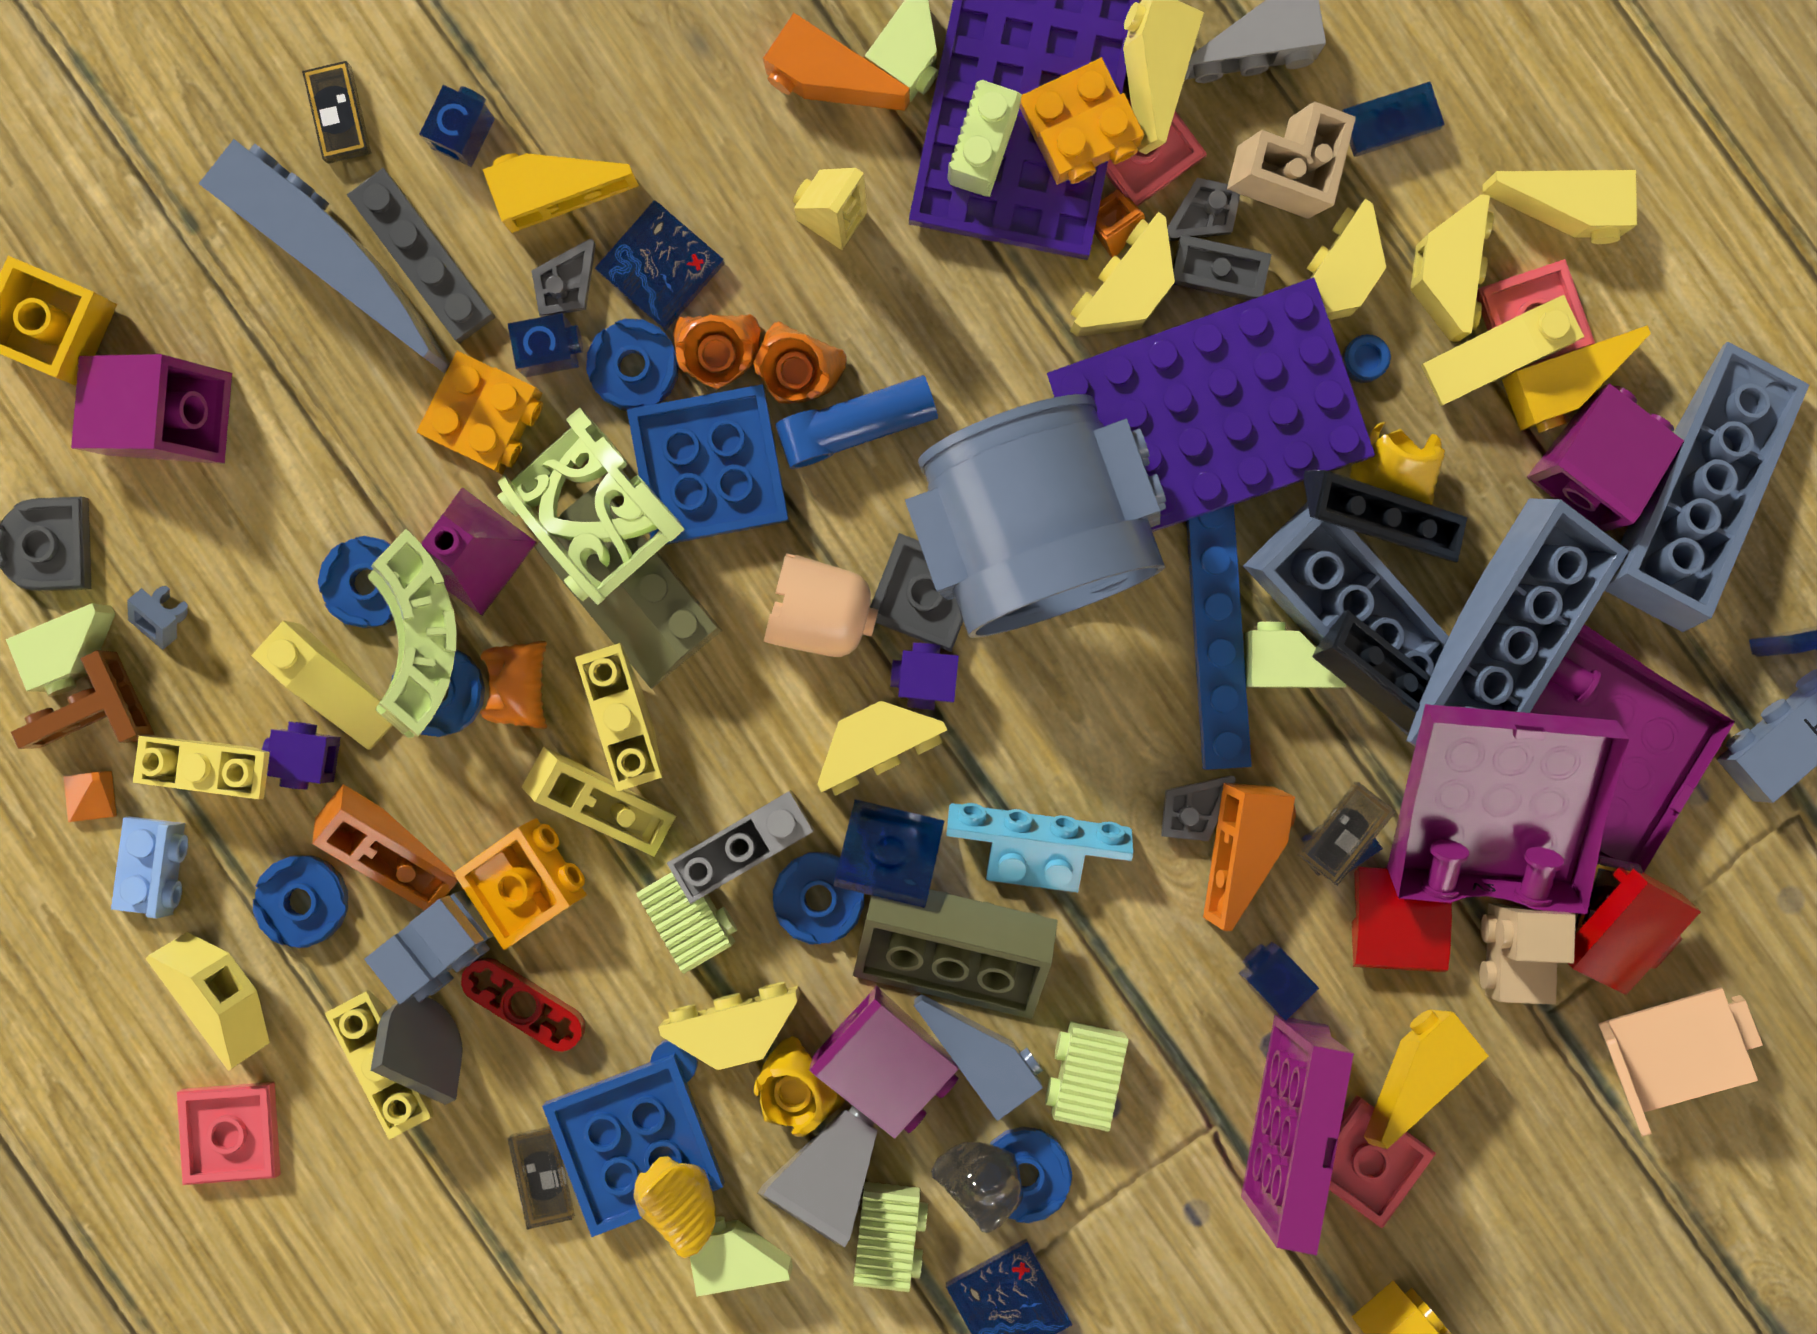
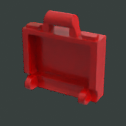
(1632, 931)

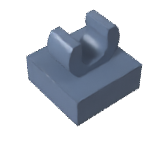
(152, 618)

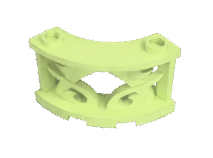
(638, 515)
(425, 633)

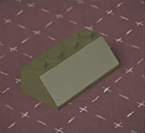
(647, 612)
(959, 951)

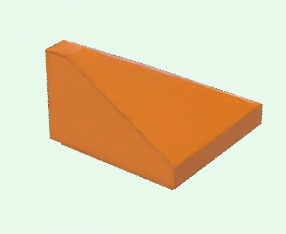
(1116, 221)
(90, 796)

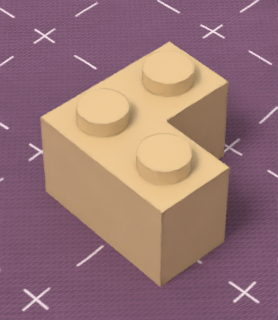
(1297, 170)
(1524, 952)

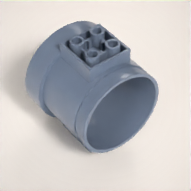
(1037, 514)

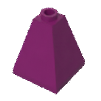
(476, 550)

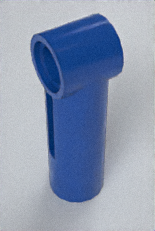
(821, 433)

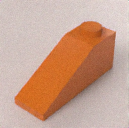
(826, 70)
(1248, 841)
(381, 848)

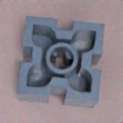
(424, 952)

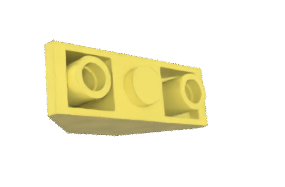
(1352, 263)
(1451, 268)
(1130, 285)
(620, 716)
(875, 740)
(202, 766)
(213, 996)
(734, 1029)
(356, 1030)

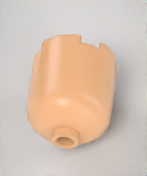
(821, 608)

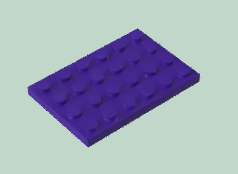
(1231, 401)

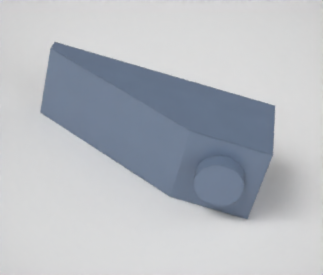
(987, 1060)

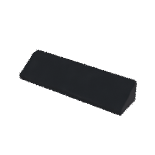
(1384, 514)
(1373, 668)

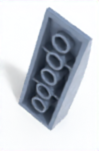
(297, 222)
(1710, 491)
(1325, 570)
(1523, 612)

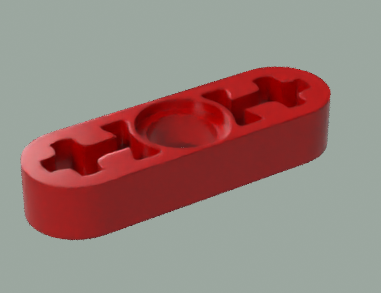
(504, 1010)

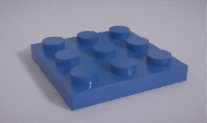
(711, 461)
(620, 1130)

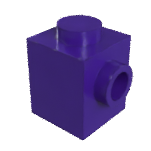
(925, 676)
(301, 755)

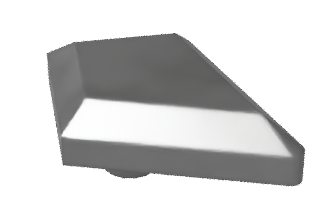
(1205, 211)
(565, 281)
(1193, 809)

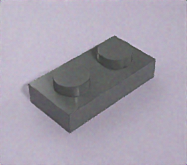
(1220, 268)

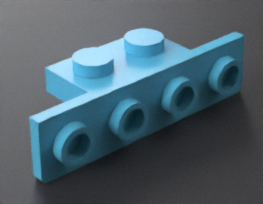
(1038, 847)

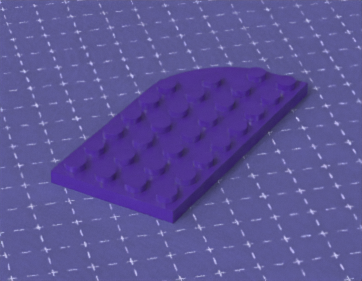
(1019, 49)

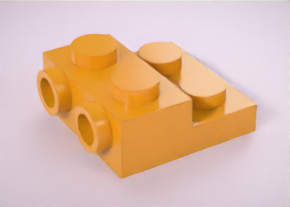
(1081, 122)
(481, 413)
(521, 882)

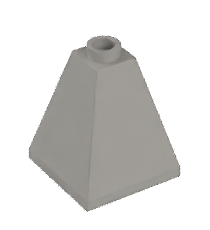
(826, 1177)

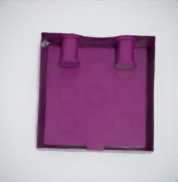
(1667, 732)
(1506, 807)
(1296, 1132)

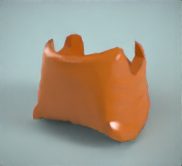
(716, 347)
(797, 365)
(515, 684)

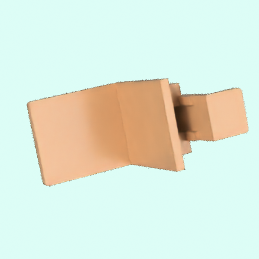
(1681, 1050)

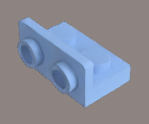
(149, 866)

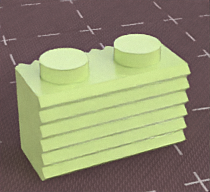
(983, 138)
(689, 930)
(1087, 1075)
(888, 1237)

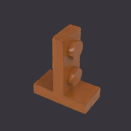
(110, 698)

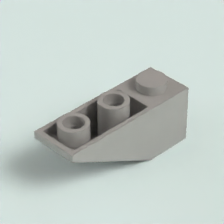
(1265, 37)
(740, 846)

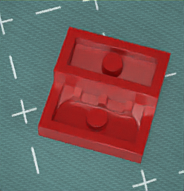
(1397, 930)

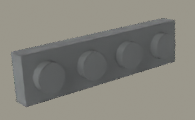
(421, 255)

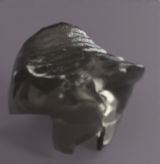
(981, 1181)

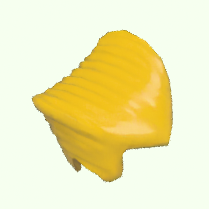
(1401, 465)
(792, 1092)
(677, 1204)

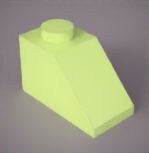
(908, 47)
(52, 651)
(1283, 660)
(737, 1260)

